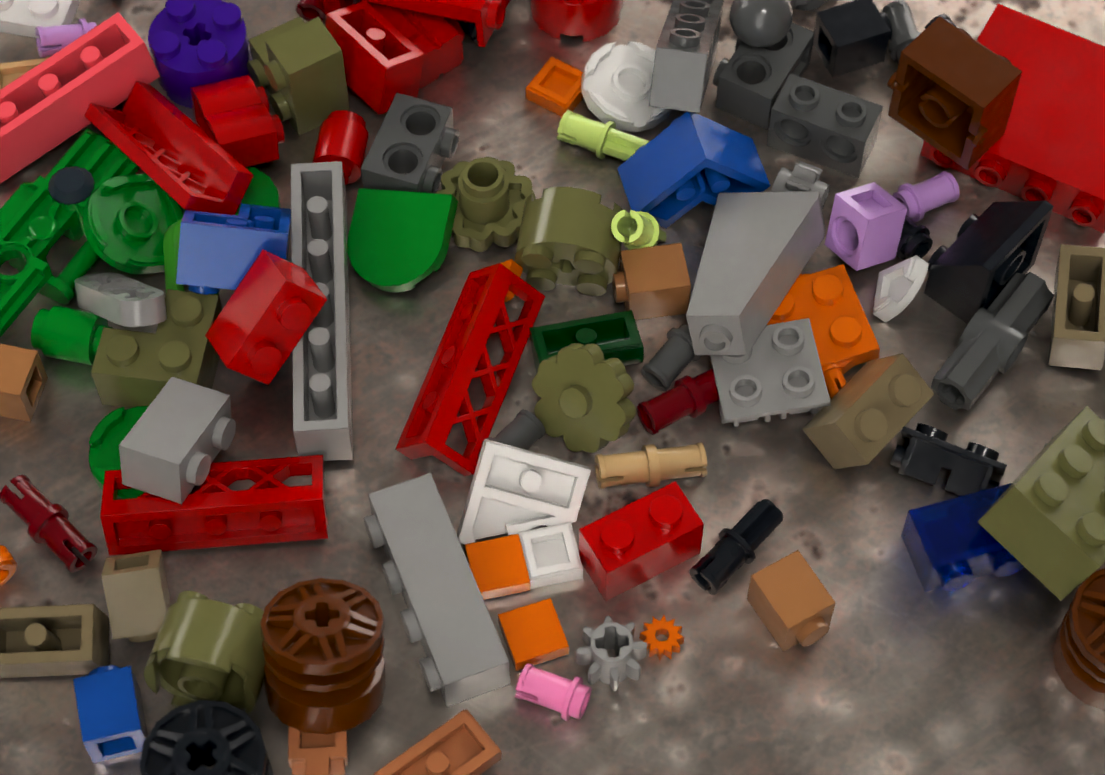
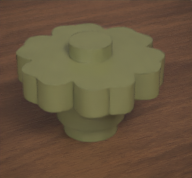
(488, 202)
(584, 397)

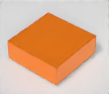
(556, 87)
(498, 566)
(533, 634)

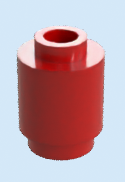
(343, 139)

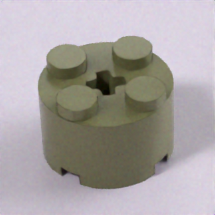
(568, 241)
(208, 652)

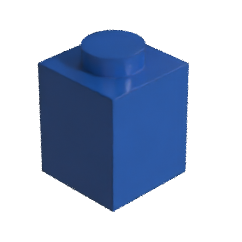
(110, 713)

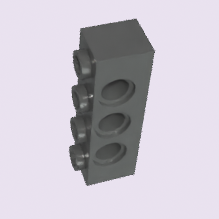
(686, 54)

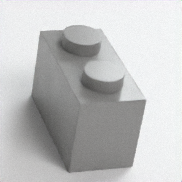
(176, 440)

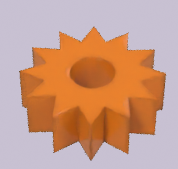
(665, 628)

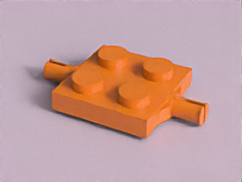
(836, 322)

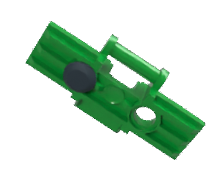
(46, 211)

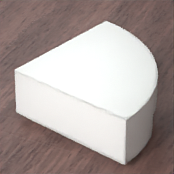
(898, 287)

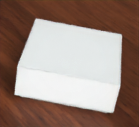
(551, 555)

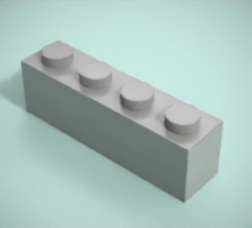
(438, 591)

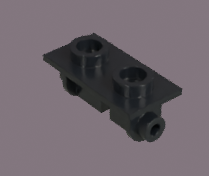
(930, 452)

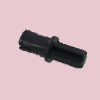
(736, 546)

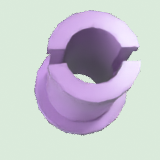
(55, 38)
(928, 194)

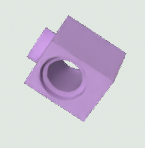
(865, 226)

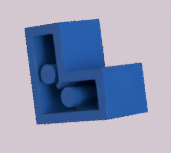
(690, 165)
(222, 247)

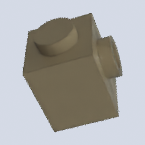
(136, 595)

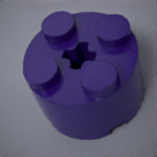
(197, 45)

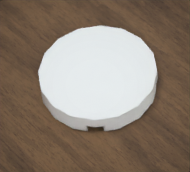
(619, 86)

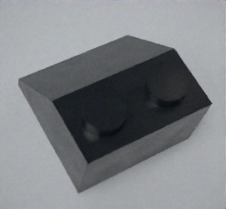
(987, 256)

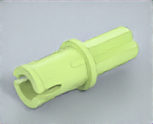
(597, 136)
(637, 229)

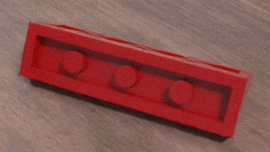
(174, 151)
(455, 364)
(216, 513)

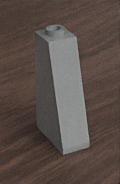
(749, 265)

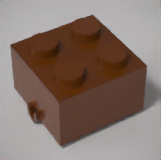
(953, 92)

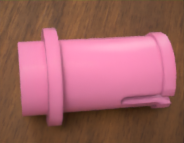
(553, 692)

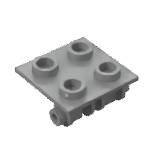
(774, 377)

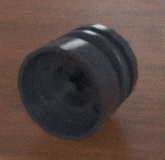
(207, 735)

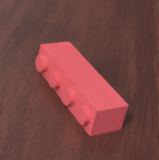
(54, 96)

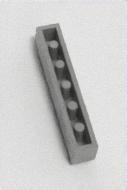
(324, 352)

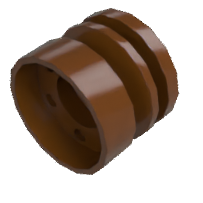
(1081, 643)
(323, 655)

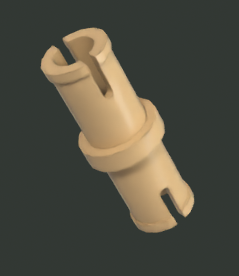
(650, 465)

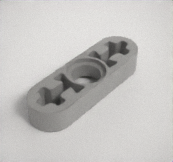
(120, 299)

